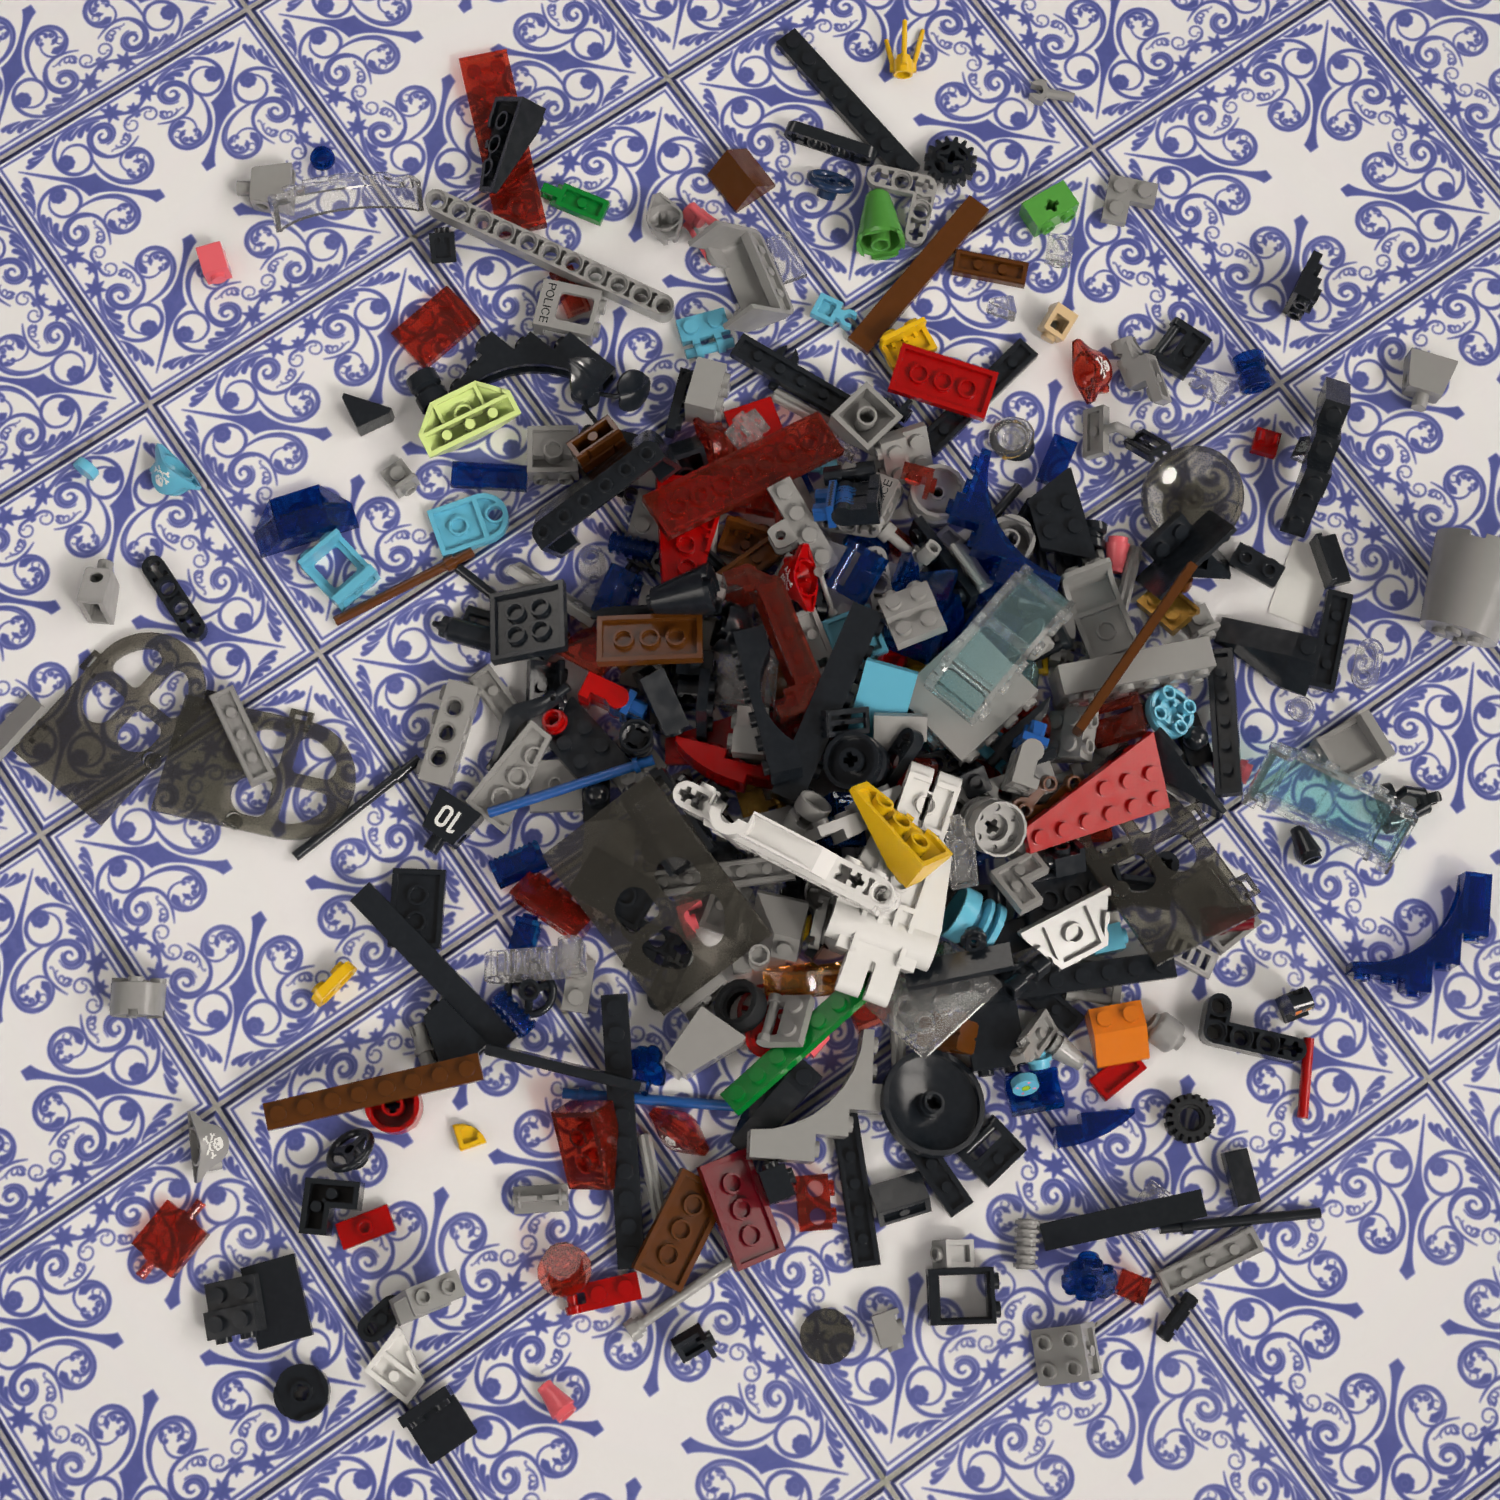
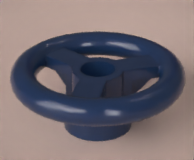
(828, 185)

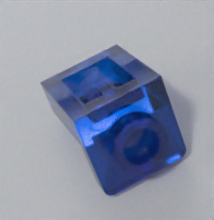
(525, 932)

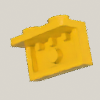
(912, 333)

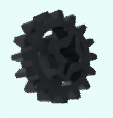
(950, 151)

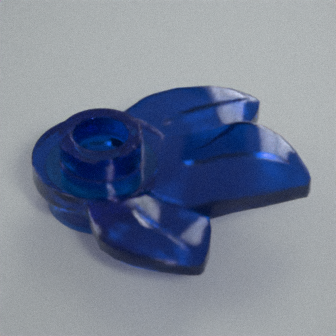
(648, 1066)

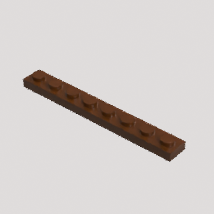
(373, 1092)

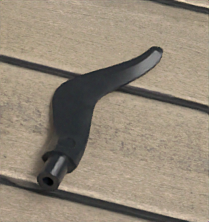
(522, 712)

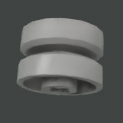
(933, 509)

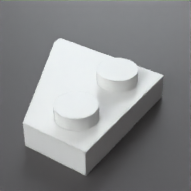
(397, 1368)

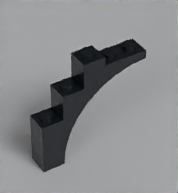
(530, 356)
(1316, 468)

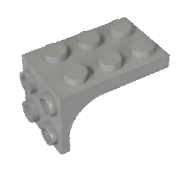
(1098, 608)

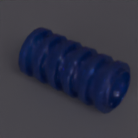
(631, 546)
(512, 1013)

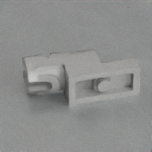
(1140, 370)

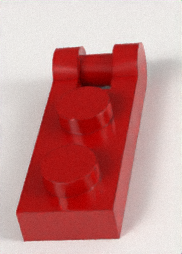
(606, 1293)

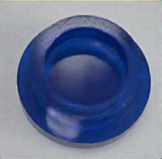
(322, 158)

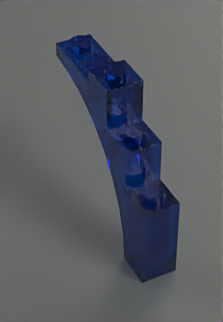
(989, 541)
(1466, 920)

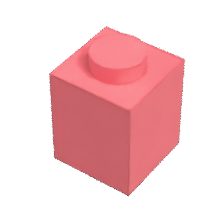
(214, 263)

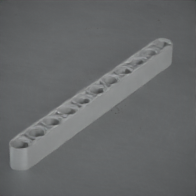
(543, 246)

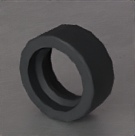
(730, 993)

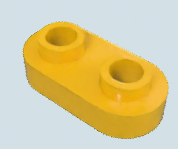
(326, 990)

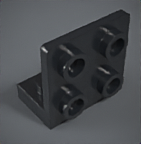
(438, 1424)

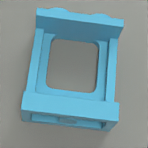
(354, 586)

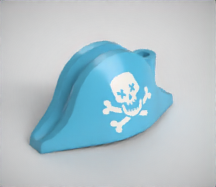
(170, 474)

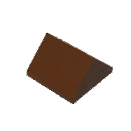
(740, 178)

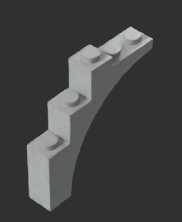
(798, 1141)

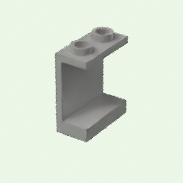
(427, 1297)

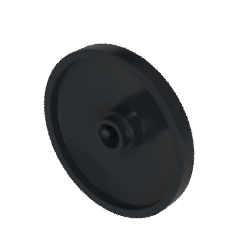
(932, 1104)

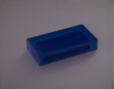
(1056, 458)

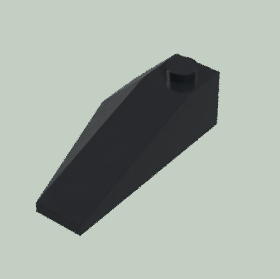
(777, 1102)

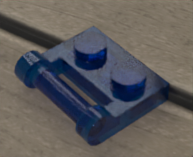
(863, 575)

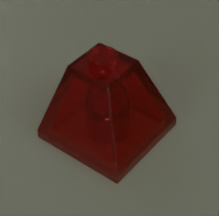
(583, 651)

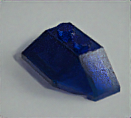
(302, 519)

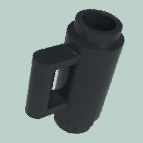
(464, 631)

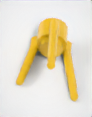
(903, 65)

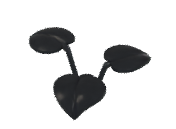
(589, 374)

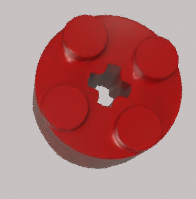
(401, 1121)

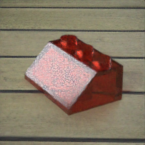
(551, 905)

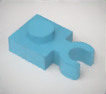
(830, 310)

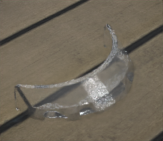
(343, 193)

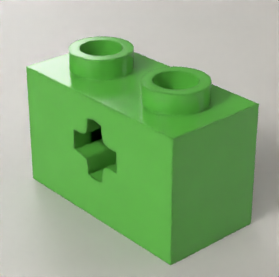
(1038, 211)

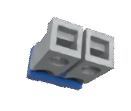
(1023, 760)

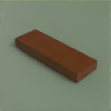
(990, 268)

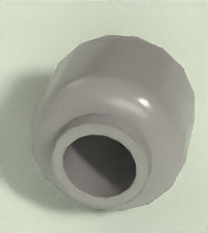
(1165, 1032)

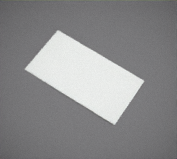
(1298, 588)

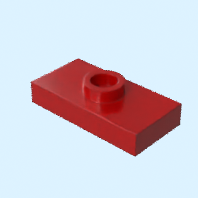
(365, 1227)

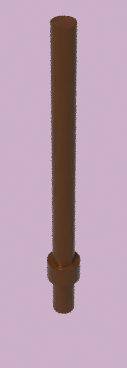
(449, 563)

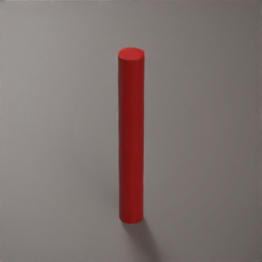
(1305, 1080)

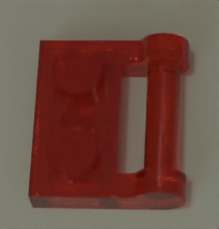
(1120, 726)

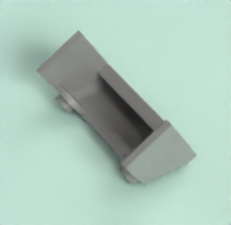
(750, 273)

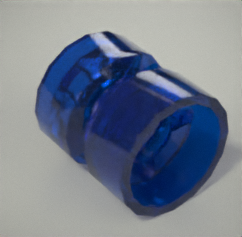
(1251, 370)

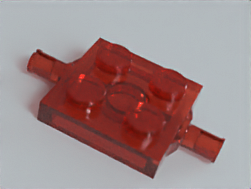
(170, 1238)

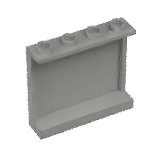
(955, 732)

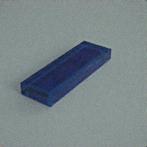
(489, 476)

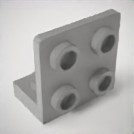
(1066, 1354)

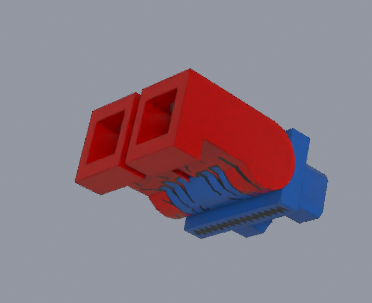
(612, 698)

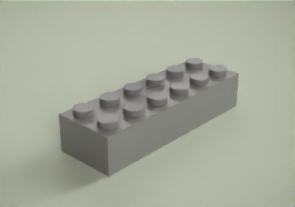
(1150, 669)

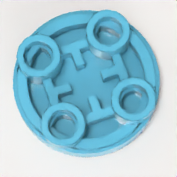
(1170, 711)

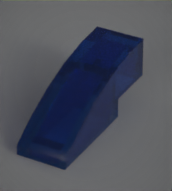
(1089, 1127)

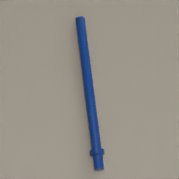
(635, 765)
(656, 1100)

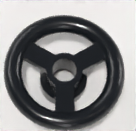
(522, 986)
(354, 1153)

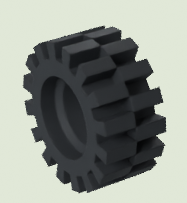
(1205, 1113)

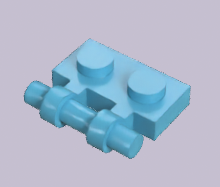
(701, 328)

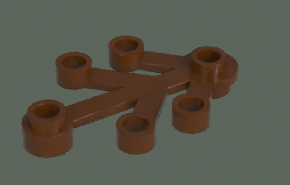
(1030, 801)

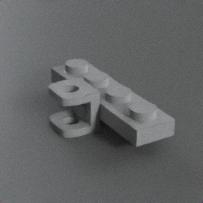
(797, 526)

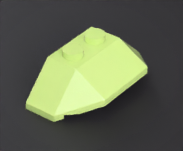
(465, 417)

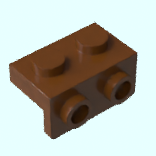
(740, 536)

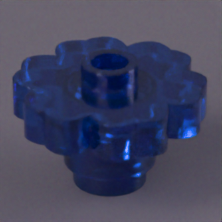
(1089, 1277)

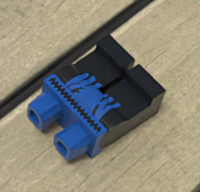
(849, 502)

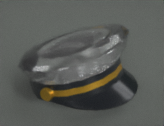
(1012, 438)

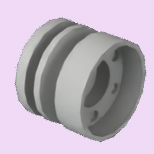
(1005, 829)

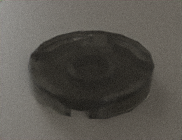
(826, 1336)

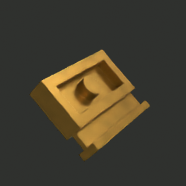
(1177, 615)

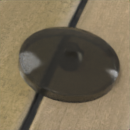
(1192, 483)

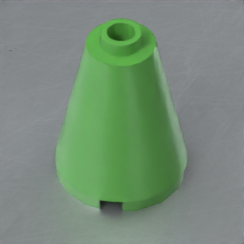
(879, 227)

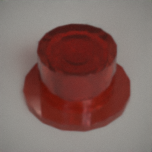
(564, 1270)

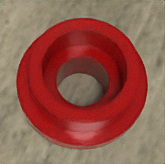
(550, 718)

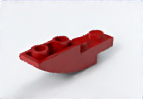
(713, 763)

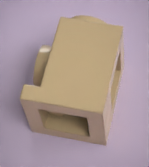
(1064, 321)

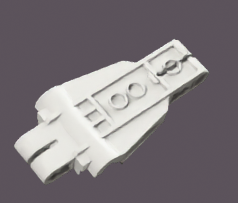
(790, 850)
(912, 931)

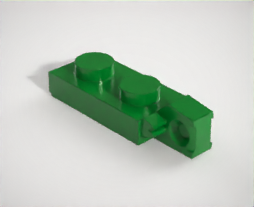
(576, 202)

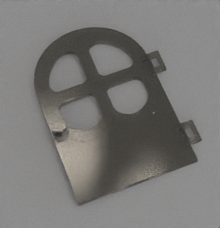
(85, 755)
(205, 768)
(1181, 906)

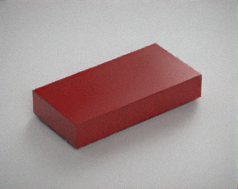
(1114, 1078)

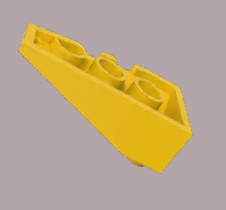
(903, 845)

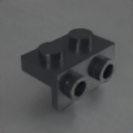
(1256, 565)
(543, 677)

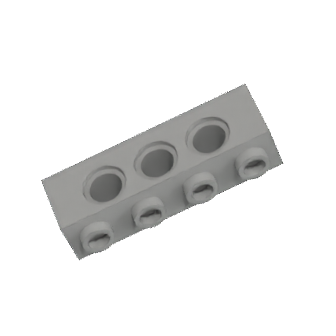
(445, 774)

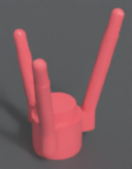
(696, 217)

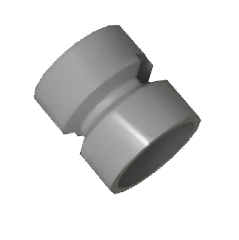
(808, 809)

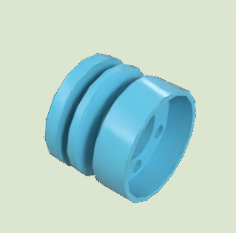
(968, 911)

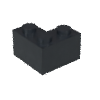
(321, 1200)

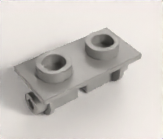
(540, 1198)

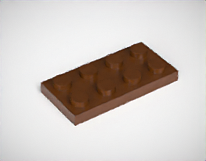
(649, 639)
(677, 1233)

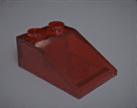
(587, 1143)

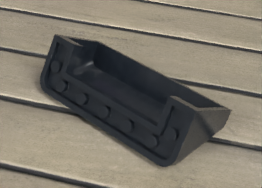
(555, 520)

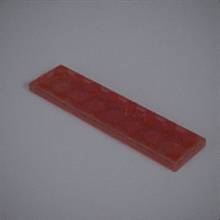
(519, 197)
(742, 475)

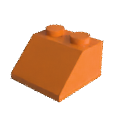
(1118, 1033)

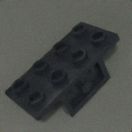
(1177, 544)

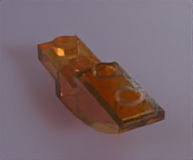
(802, 979)

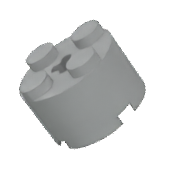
(1018, 532)
(138, 997)

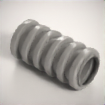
(1026, 1244)

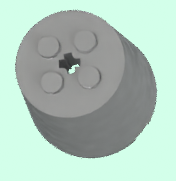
(1463, 589)

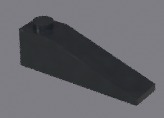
(513, 127)
(1277, 653)
(1183, 779)

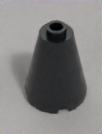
(687, 593)

